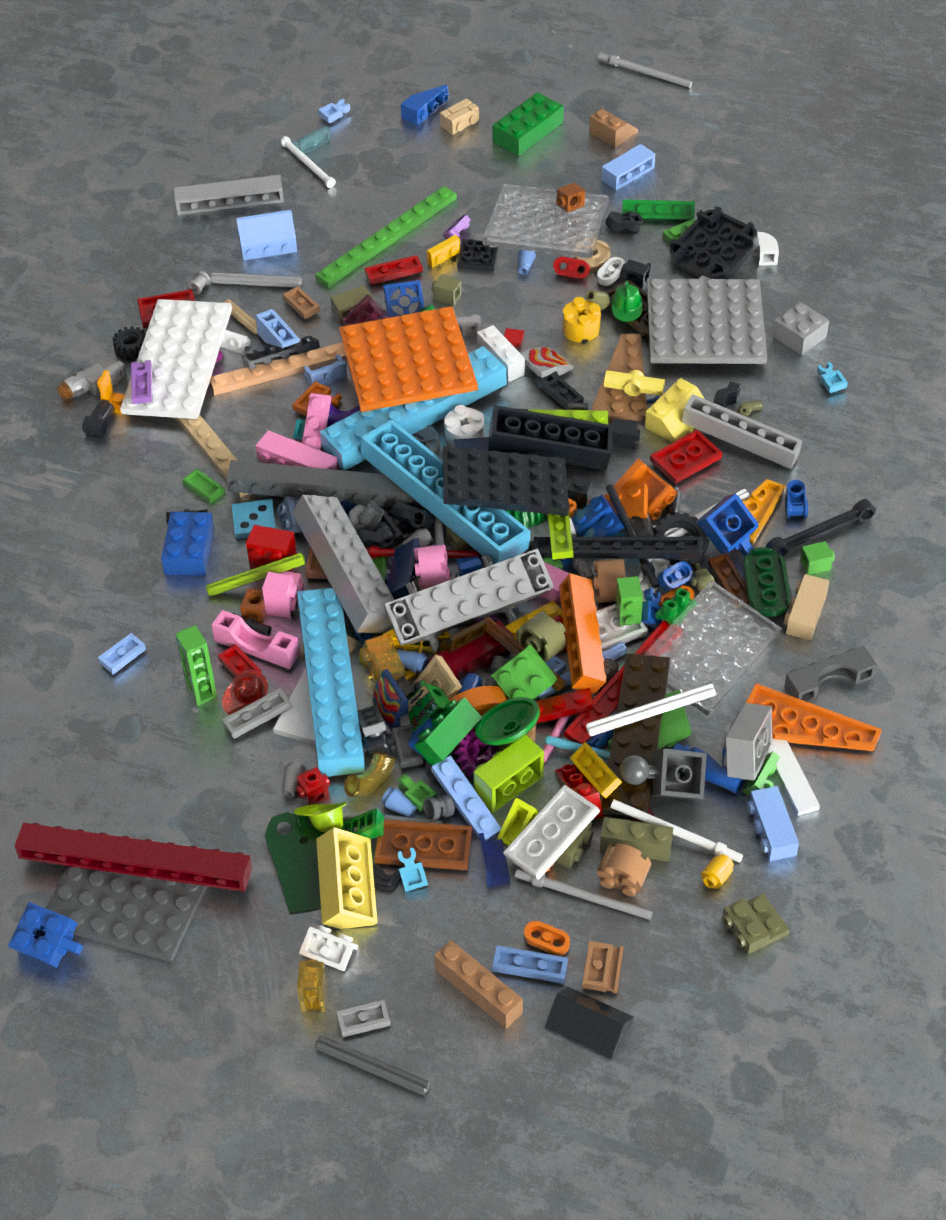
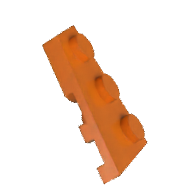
(633, 500)

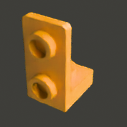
(106, 391)

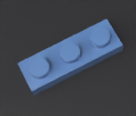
(530, 964)

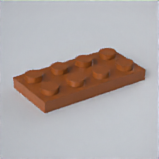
(434, 843)

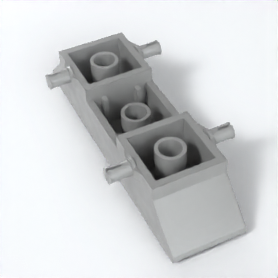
(468, 598)

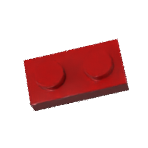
(237, 661)

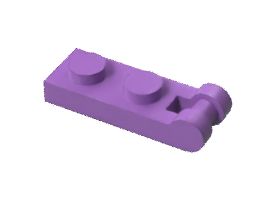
(141, 382)

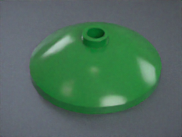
(507, 721)

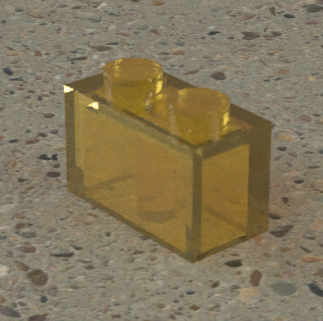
(382, 655)
(312, 986)

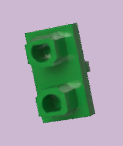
(675, 606)

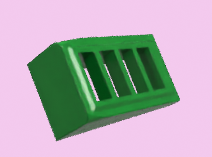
(371, 817)

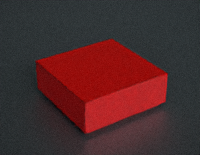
(514, 336)

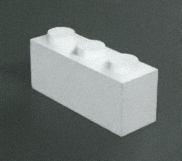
(503, 351)

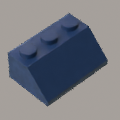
(402, 569)

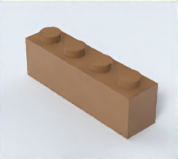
(478, 984)

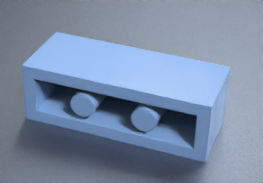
(628, 167)
(773, 823)

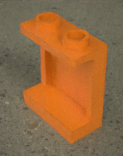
(659, 492)

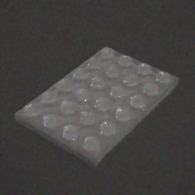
(713, 643)

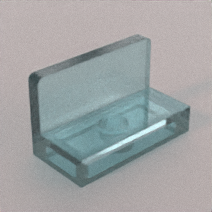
(314, 140)

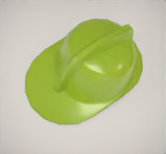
(323, 815)

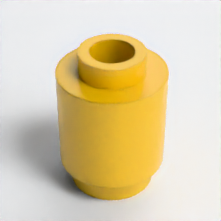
(717, 871)

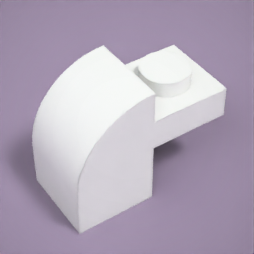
(767, 249)

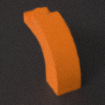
(483, 697)

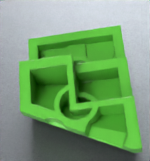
(674, 725)

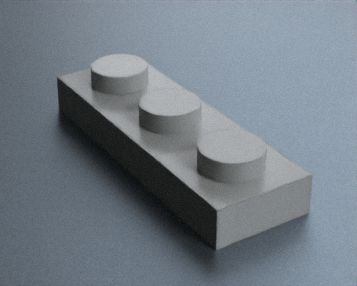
(257, 713)

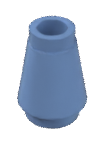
(525, 261)
(413, 660)
(398, 802)

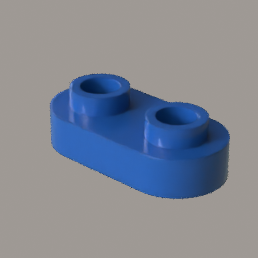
(675, 576)

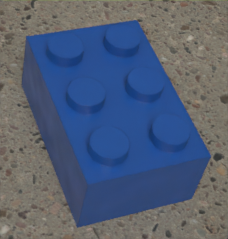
(188, 543)

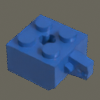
(731, 535)
(58, 936)

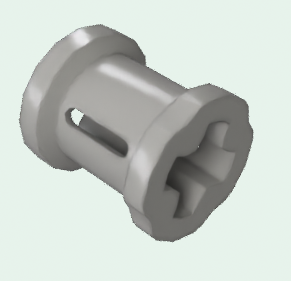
(197, 284)

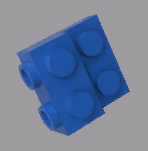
(597, 519)

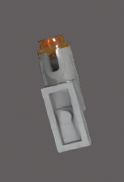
(86, 380)

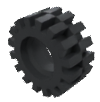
(127, 336)

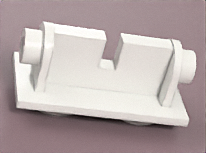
(235, 342)

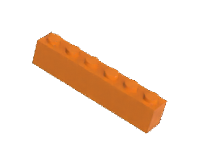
(582, 633)

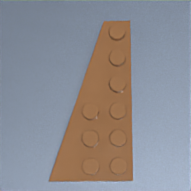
(615, 401)

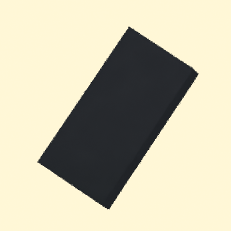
(588, 1021)

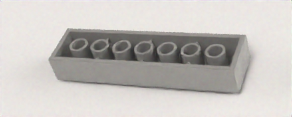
(345, 562)

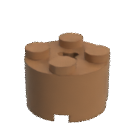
(606, 580)
(623, 869)

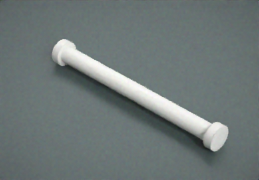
(329, 181)

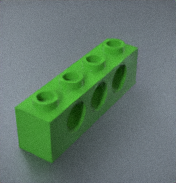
(196, 665)

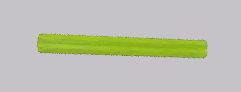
(255, 574)

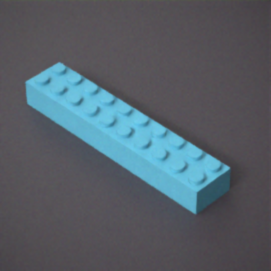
(344, 437)
(421, 476)
(330, 683)

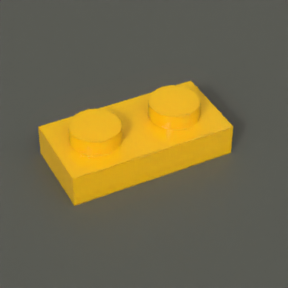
(443, 251)

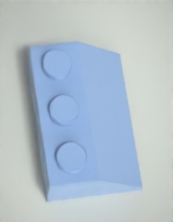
(266, 235)

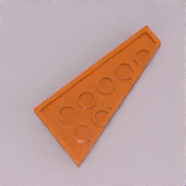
(811, 724)

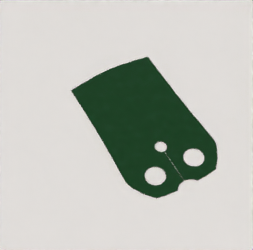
(295, 861)

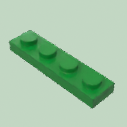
(660, 209)

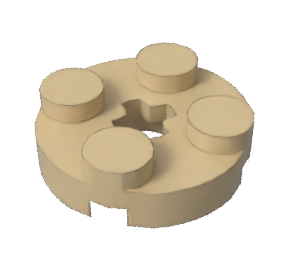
(602, 253)

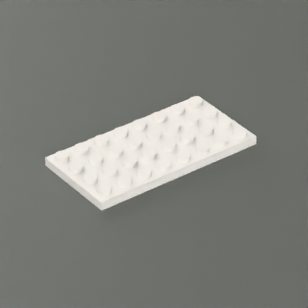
(183, 352)

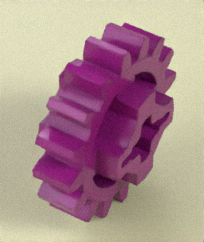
(473, 752)

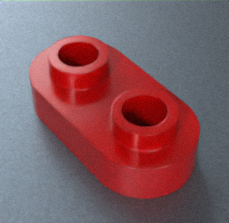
(572, 267)

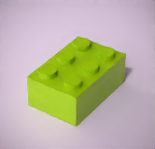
(509, 773)

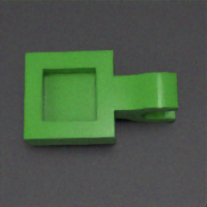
(414, 791)

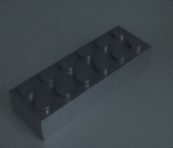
(567, 438)

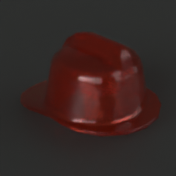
(244, 690)

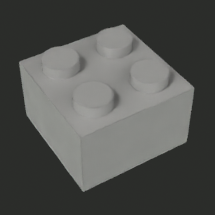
(800, 328)

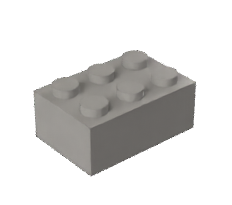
(748, 741)

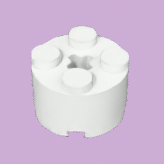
(463, 424)

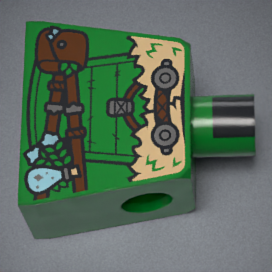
(425, 703)

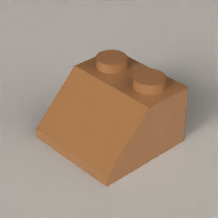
(610, 128)

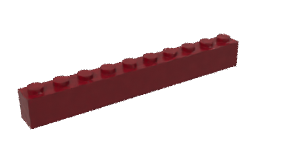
(134, 856)

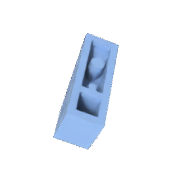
(274, 329)

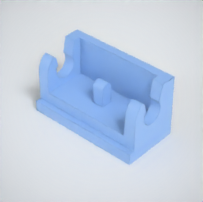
(328, 373)

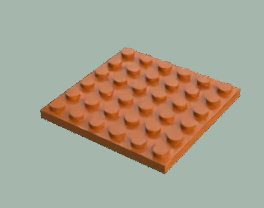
(407, 359)

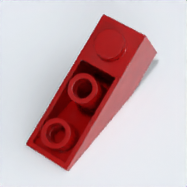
(576, 780)

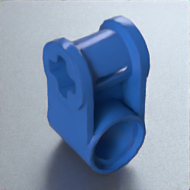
(795, 499)

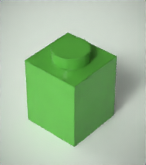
(817, 558)

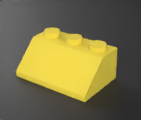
(667, 412)

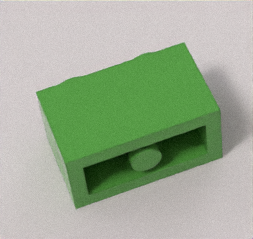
(629, 600)

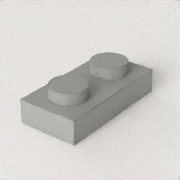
(363, 1018)

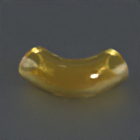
(372, 778)

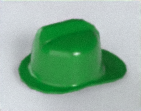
(627, 303)

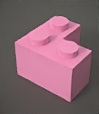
(281, 593)

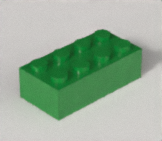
(527, 123)

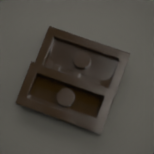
(463, 637)

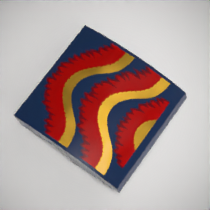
(390, 700)

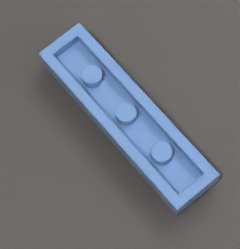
(465, 798)

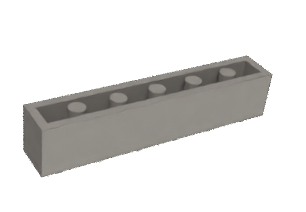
(228, 194)
(741, 431)

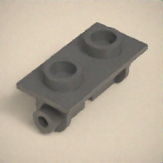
(370, 517)

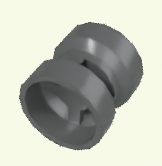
(438, 807)

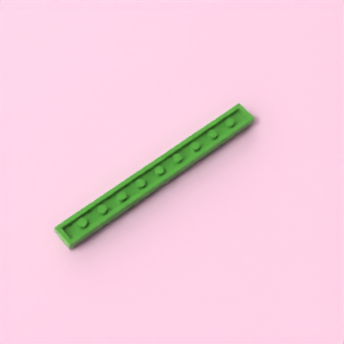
(385, 237)

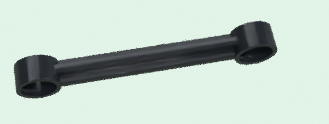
(861, 511)

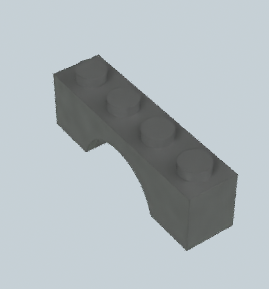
(854, 665)

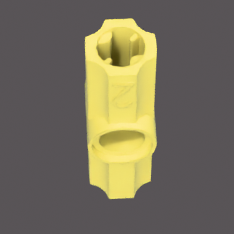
(634, 383)

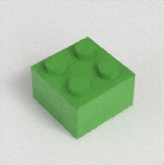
(524, 675)

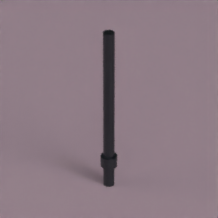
(646, 567)

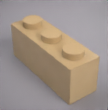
(806, 607)

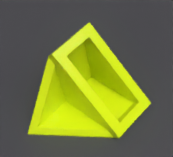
(517, 820)

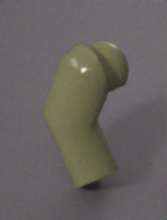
(747, 407)

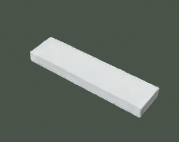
(793, 779)

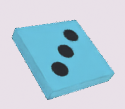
(250, 514)

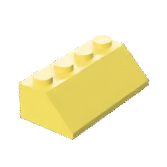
(346, 880)

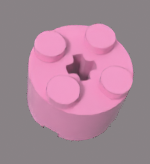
(431, 565)

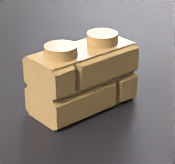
(459, 116)

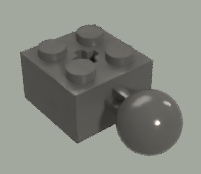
(664, 772)

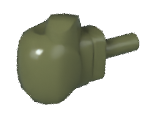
(701, 577)

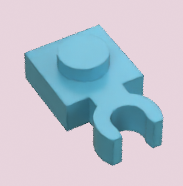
(831, 379)
(412, 874)

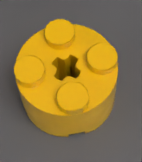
(581, 320)

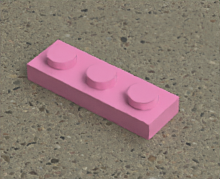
(316, 420)

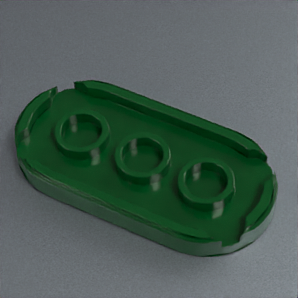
(766, 582)

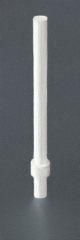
(717, 848)

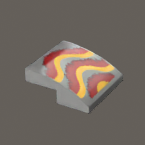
(546, 361)

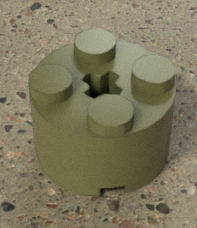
(543, 634)

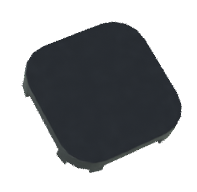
(714, 245)

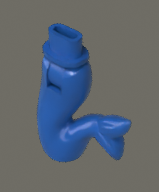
(715, 772)

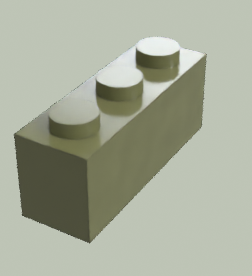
(650, 839)

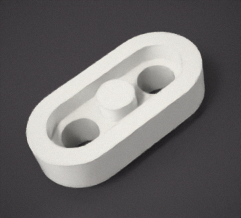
(610, 271)

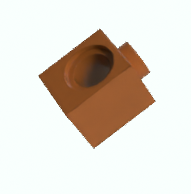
(570, 197)
(253, 605)

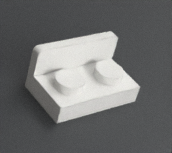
(327, 948)

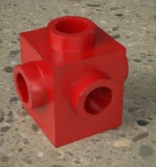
(313, 786)

